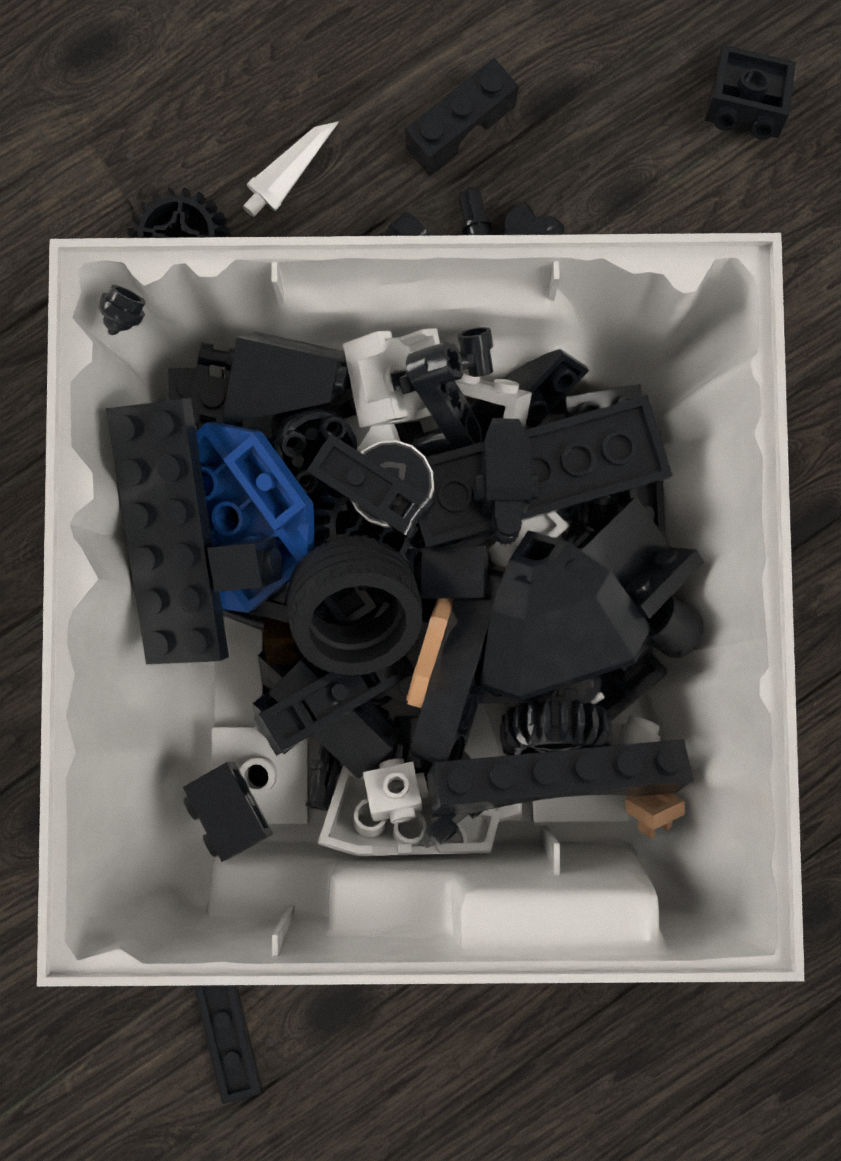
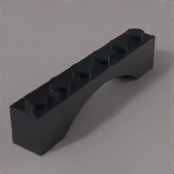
(507, 780)

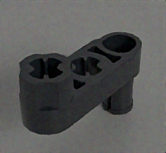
(433, 377)

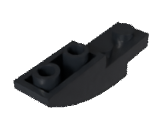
(547, 378)

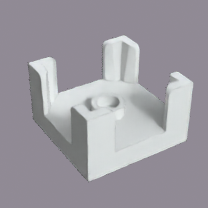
(369, 368)

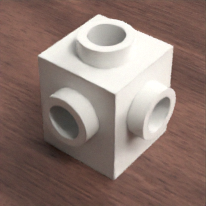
(391, 776)

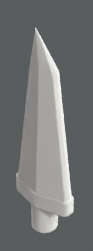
(279, 177)

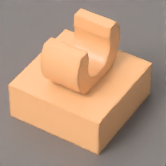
(655, 811)

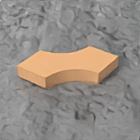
(429, 652)

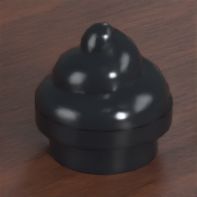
(121, 309)

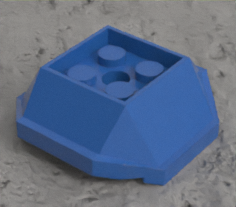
(249, 476)

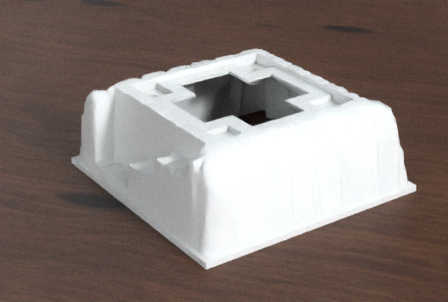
(570, 879)

